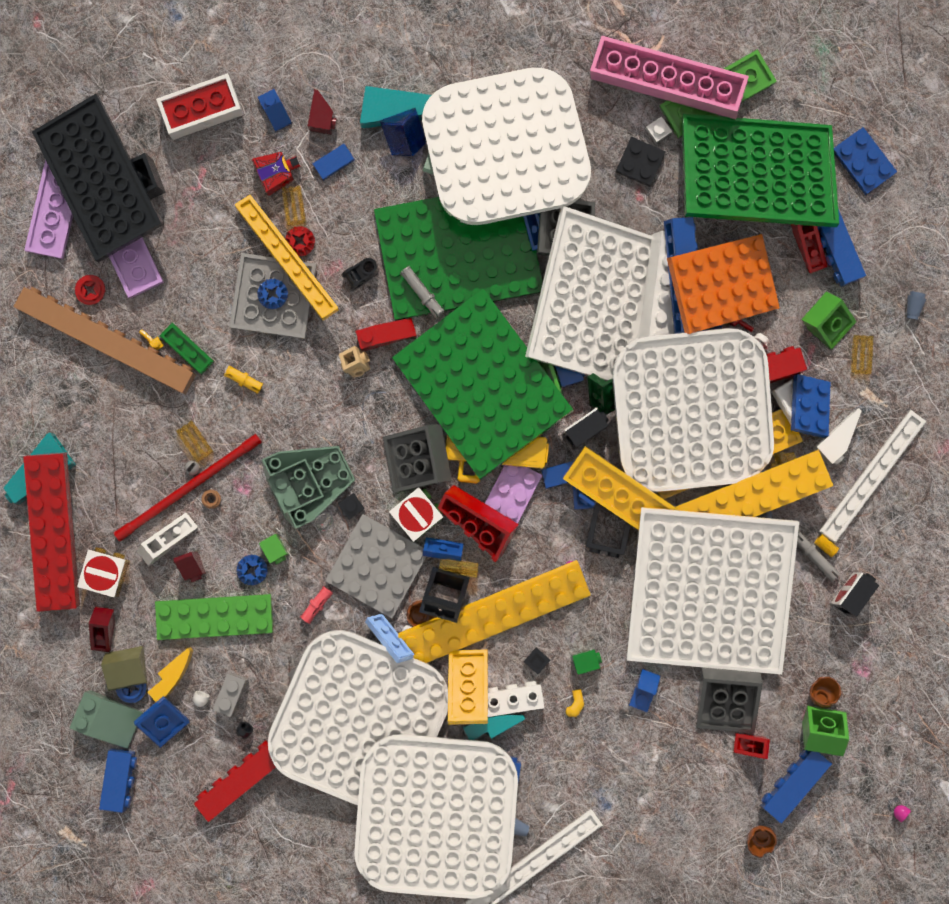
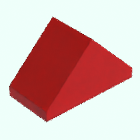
(752, 745)

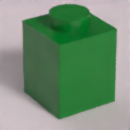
(586, 661)

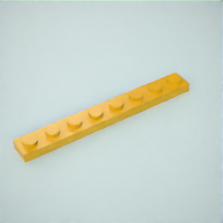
(286, 257)

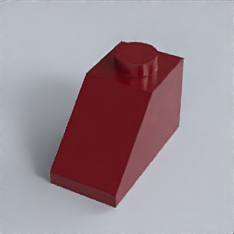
(321, 115)
(190, 566)
(101, 629)

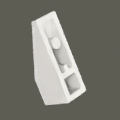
(839, 438)
(166, 539)

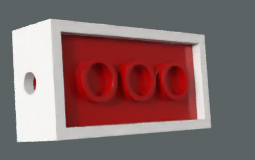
(200, 106)

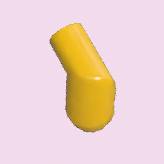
(578, 704)

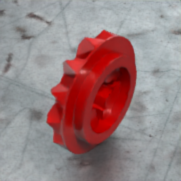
(308, 240)
(81, 292)

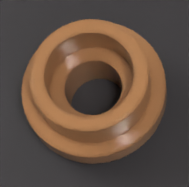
(205, 497)

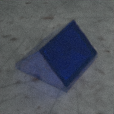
(404, 133)

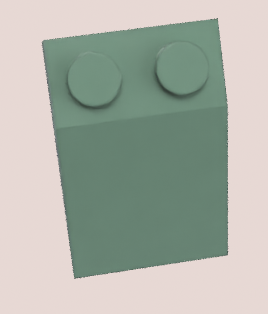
(105, 719)

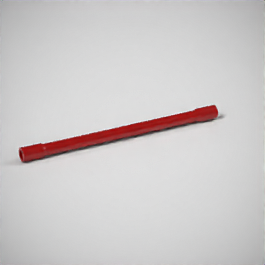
(130, 527)

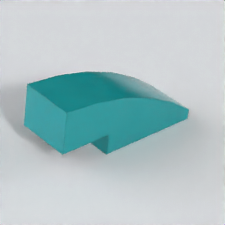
(495, 725)

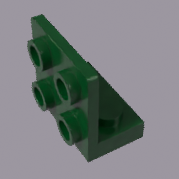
(601, 394)

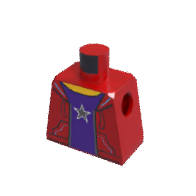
(275, 171)

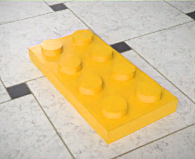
(468, 687)

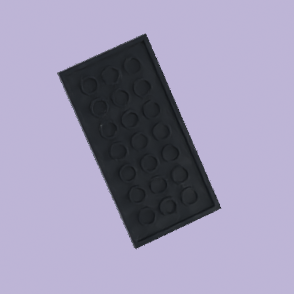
(97, 178)

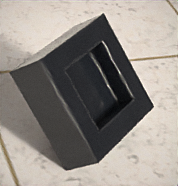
(351, 506)
(536, 660)

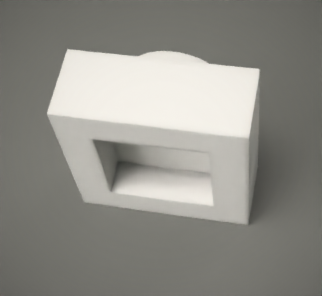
(658, 130)

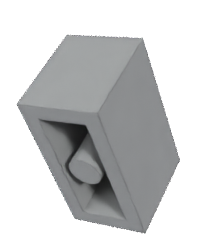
(230, 694)

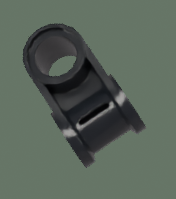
(359, 273)

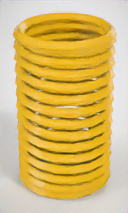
(826, 545)

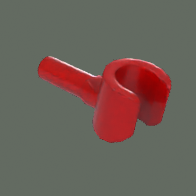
(741, 323)

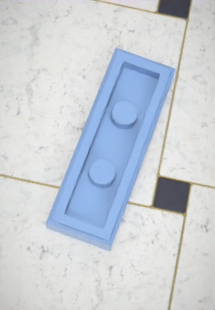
(389, 638)

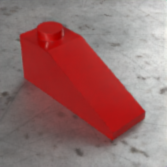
(810, 246)
(385, 334)

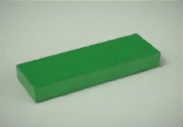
(186, 348)

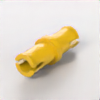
(243, 379)

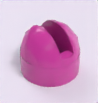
(901, 812)

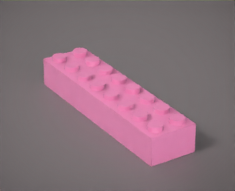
(669, 77)

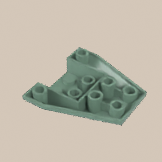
(306, 481)

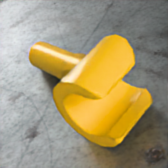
(155, 343)

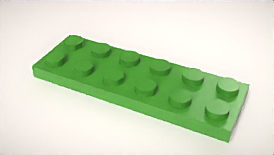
(751, 65)
(214, 617)

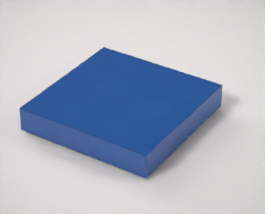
(161, 721)

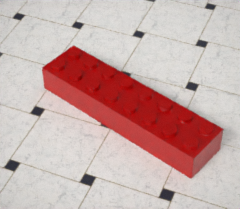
(51, 531)

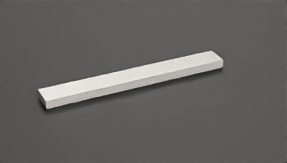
(872, 476)
(543, 856)

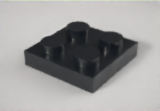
(640, 161)

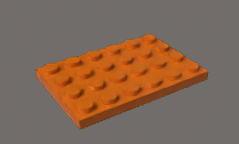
(723, 283)

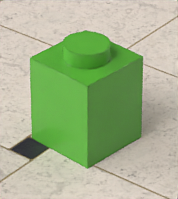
(274, 549)

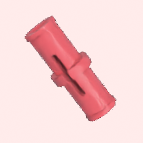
(316, 605)

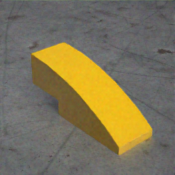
(171, 675)

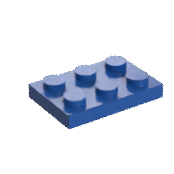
(864, 161)
(810, 406)

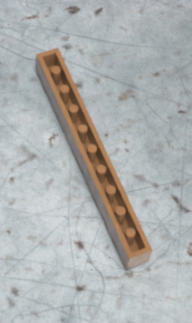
(108, 342)

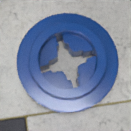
(273, 302)
(252, 560)
(135, 696)

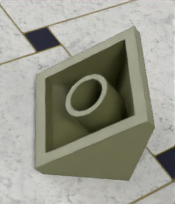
(124, 668)

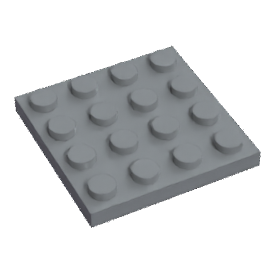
(252, 316)
(377, 566)

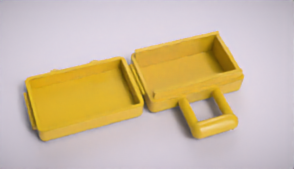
(532, 456)

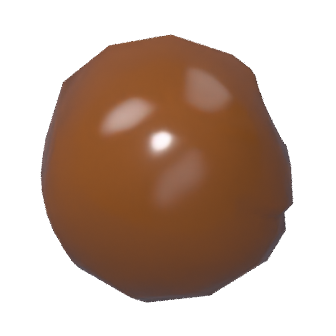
(414, 616)
(825, 692)
(761, 841)

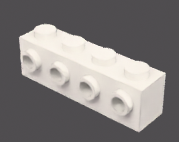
(515, 699)

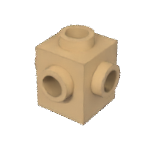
(354, 361)

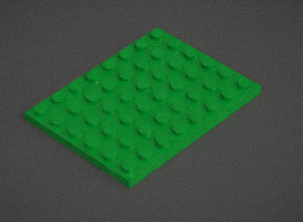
(759, 170)
(453, 257)
(482, 384)

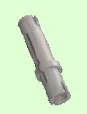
(426, 297)
(808, 549)

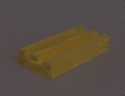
(291, 190)
(863, 338)
(186, 428)
(460, 567)

